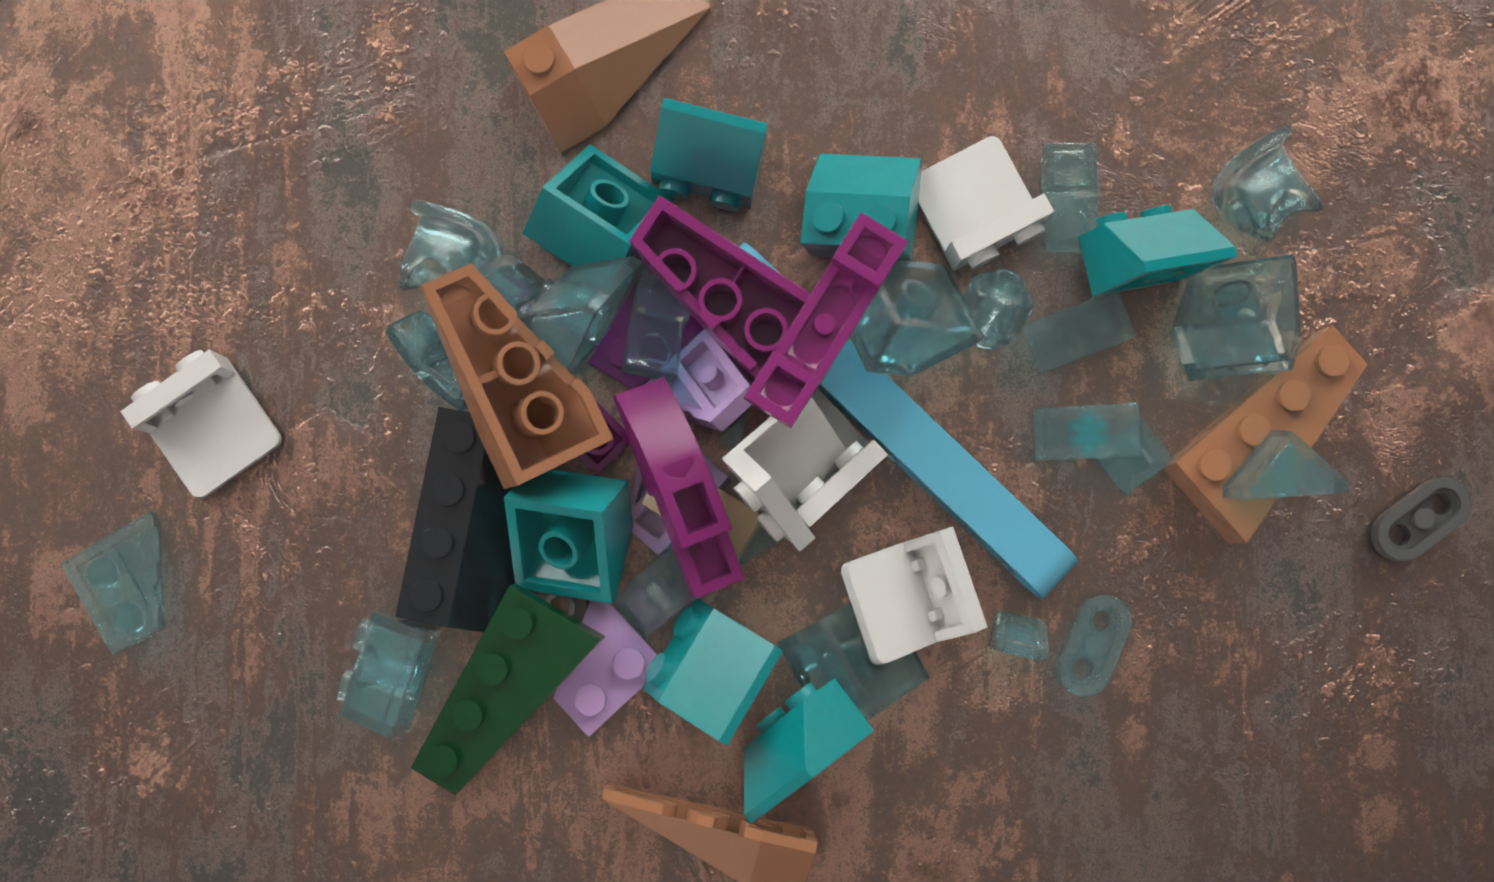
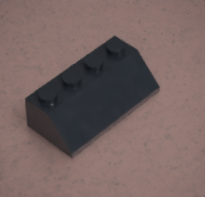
(460, 534)

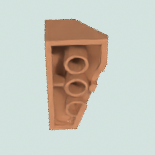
(596, 60)
(723, 837)

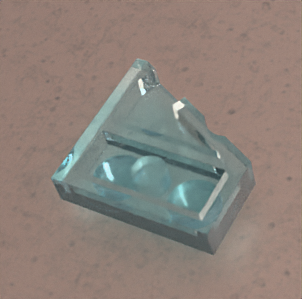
(122, 583)

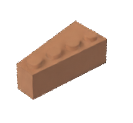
(1287, 400)

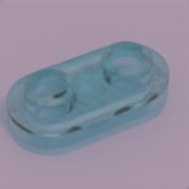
(1096, 647)

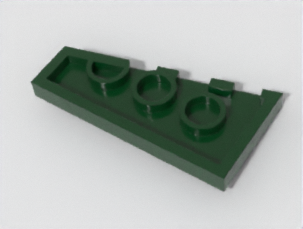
(509, 675)

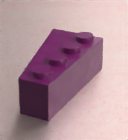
(719, 284)

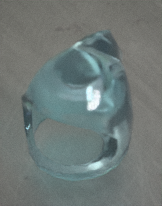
(1262, 187)
(444, 243)

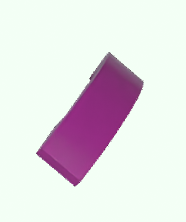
(826, 320)

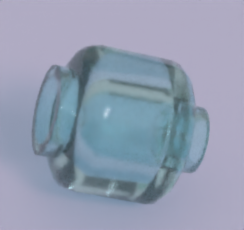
(999, 306)

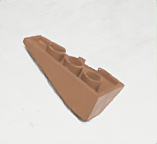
(515, 388)

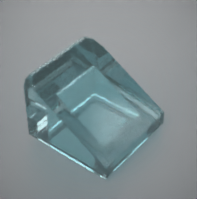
(1133, 471)
(1019, 635)

